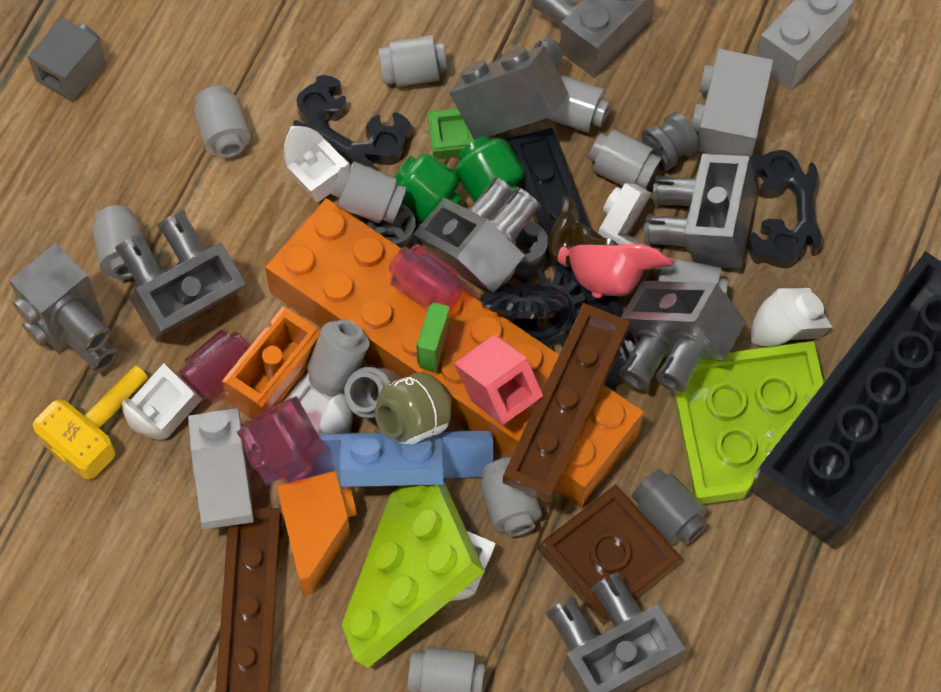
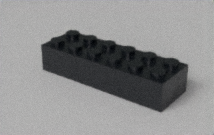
(862, 414)

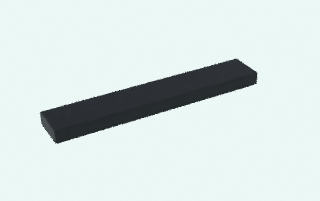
(548, 181)

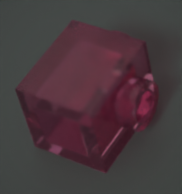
(281, 442)

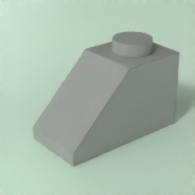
(220, 469)

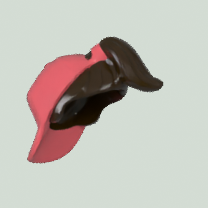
(599, 261)

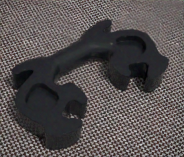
(384, 143)
(784, 246)

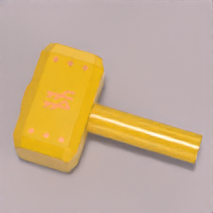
(77, 437)

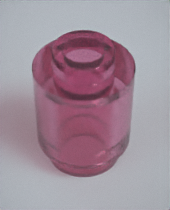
(425, 277)
(212, 362)

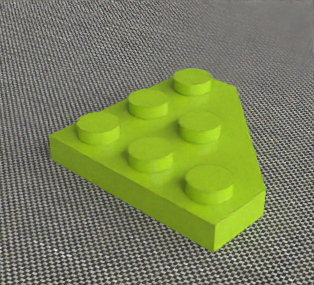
(740, 412)
(411, 570)

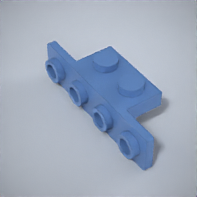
(381, 461)

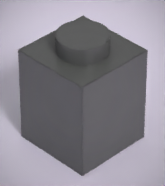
(67, 58)

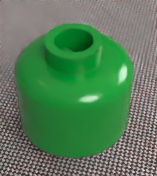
(483, 161)
(426, 184)

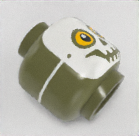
(413, 408)

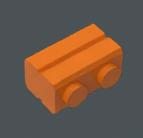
(271, 364)

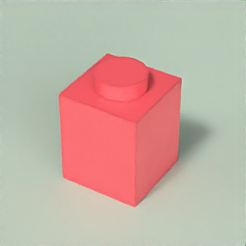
(498, 379)

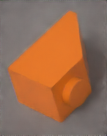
(316, 524)

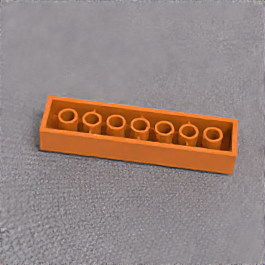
(340, 272)

